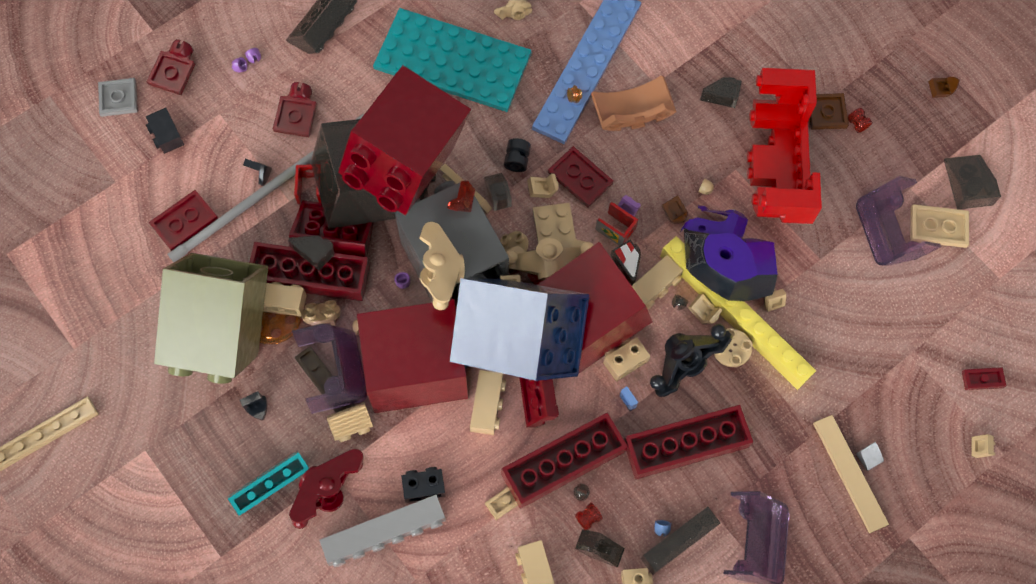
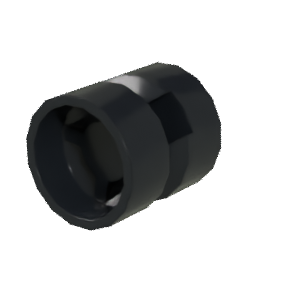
(517, 155)

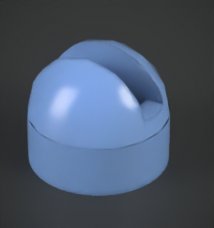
(662, 527)

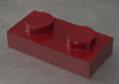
(983, 378)

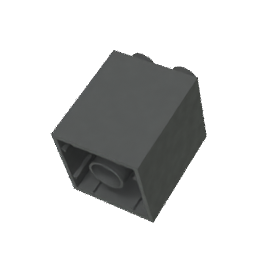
(467, 231)

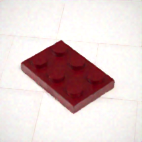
(580, 176)
(183, 220)

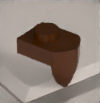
(943, 86)
(675, 210)

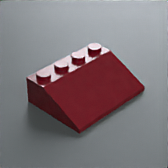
(346, 240)

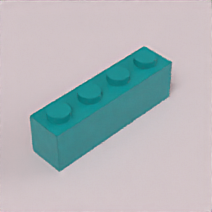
(268, 483)

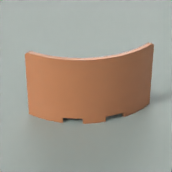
(634, 106)

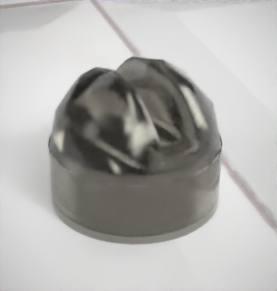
(680, 301)
(579, 495)

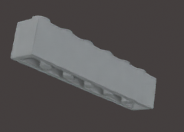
(382, 530)

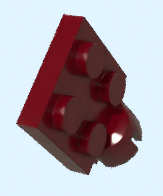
(173, 68)
(295, 111)

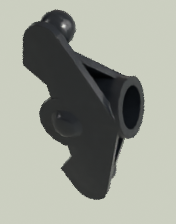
(688, 357)

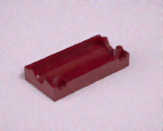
(538, 401)

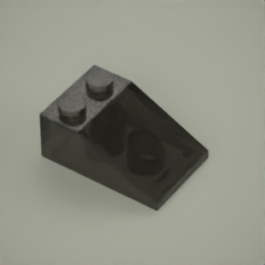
(971, 182)

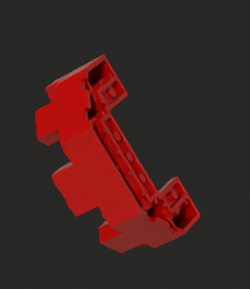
(785, 161)

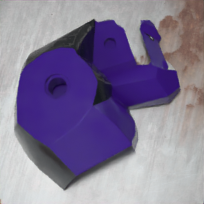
(727, 262)

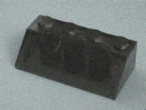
(320, 24)

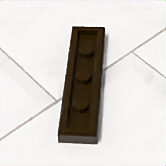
(316, 371)

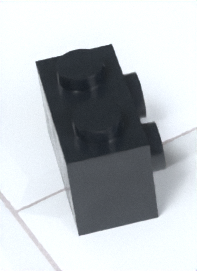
(165, 131)
(423, 484)

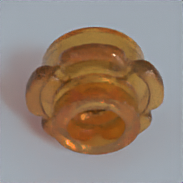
(574, 94)

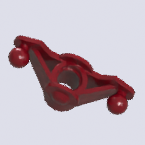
(322, 486)

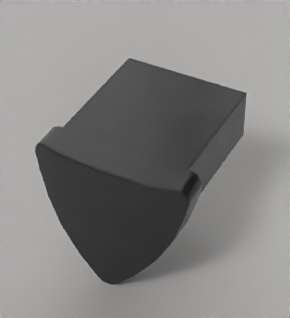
(264, 170)
(255, 405)

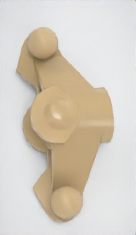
(546, 258)
(442, 265)

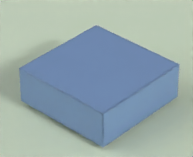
(628, 398)

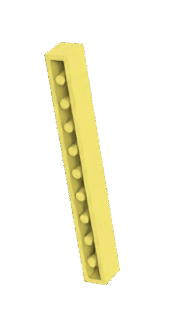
(745, 319)

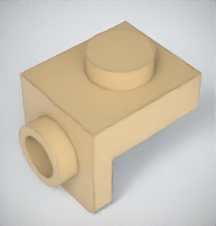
(542, 186)
(704, 310)

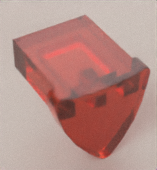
(465, 198)

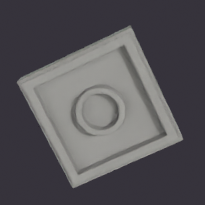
(117, 97)

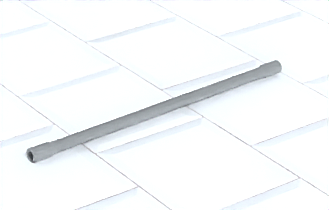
(184, 248)

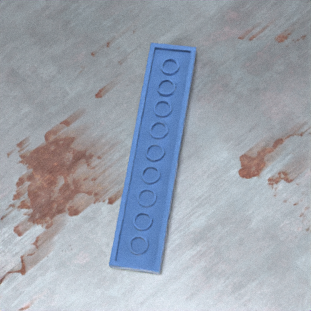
(586, 68)

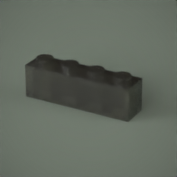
(680, 540)

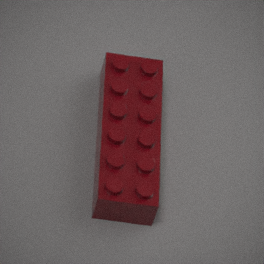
(340, 277)
(688, 442)
(563, 460)

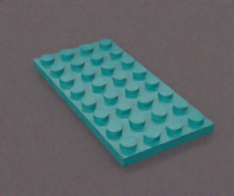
(454, 59)

